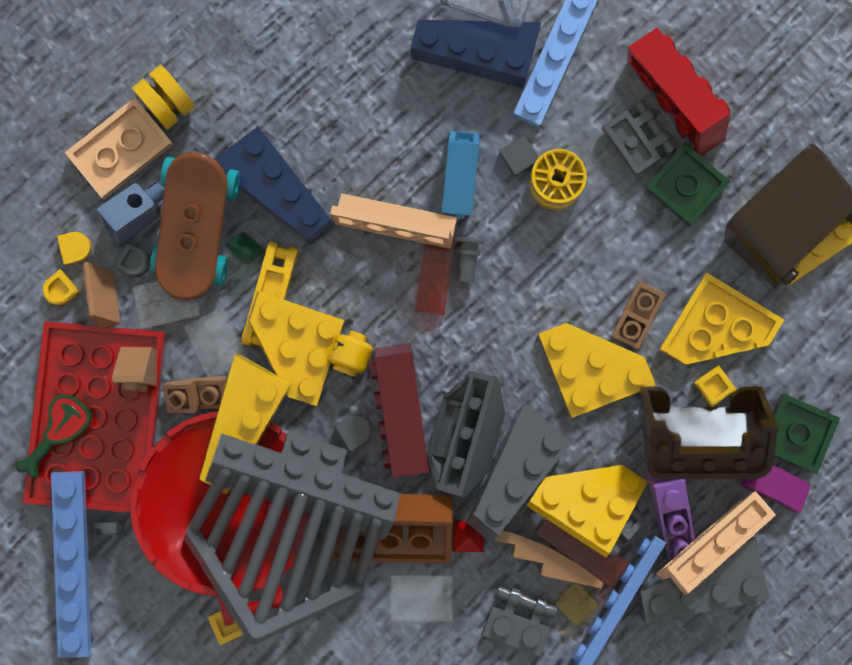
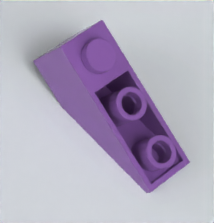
(671, 513)

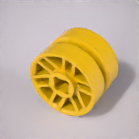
(163, 97)
(561, 165)

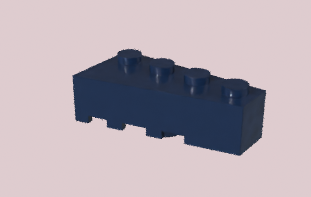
(477, 48)
(275, 185)

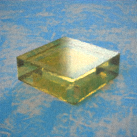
(576, 604)

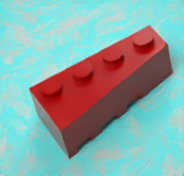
(680, 90)

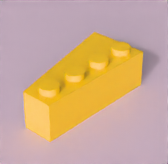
(246, 406)

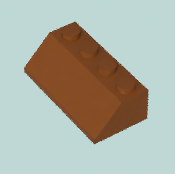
(418, 534)

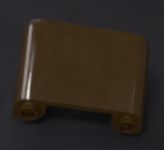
(790, 216)
(708, 440)

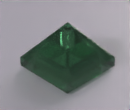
(245, 248)

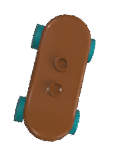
(192, 224)

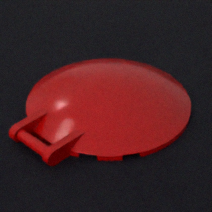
(168, 497)

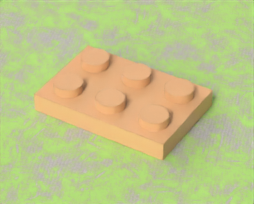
(119, 148)

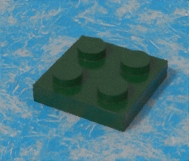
(687, 185)
(803, 433)

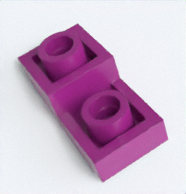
(781, 488)

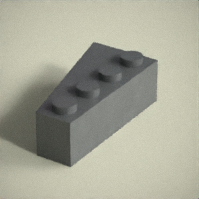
(521, 464)
(732, 584)

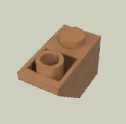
(136, 368)

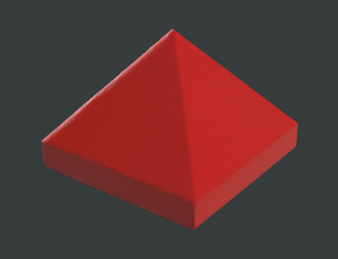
(466, 538)

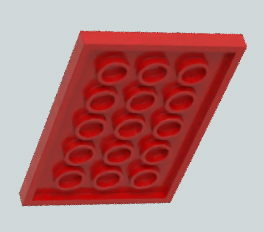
(123, 428)

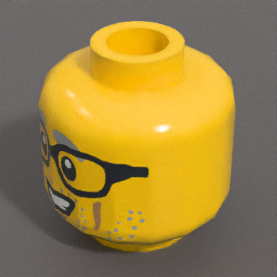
(351, 354)

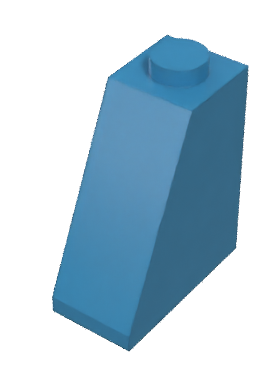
(460, 173)

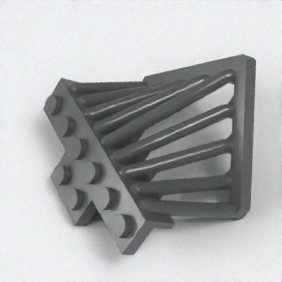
(307, 481)

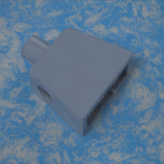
(130, 211)

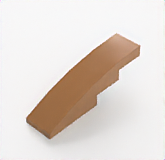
(551, 562)

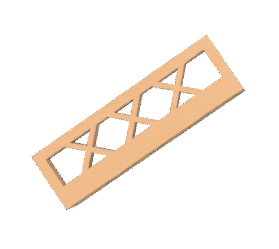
(394, 220)
(717, 543)

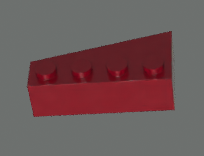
(400, 409)

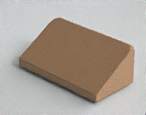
(101, 295)

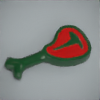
(67, 422)

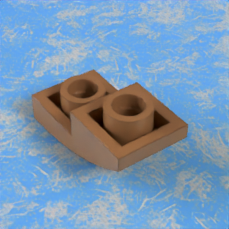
(638, 314)
(194, 394)

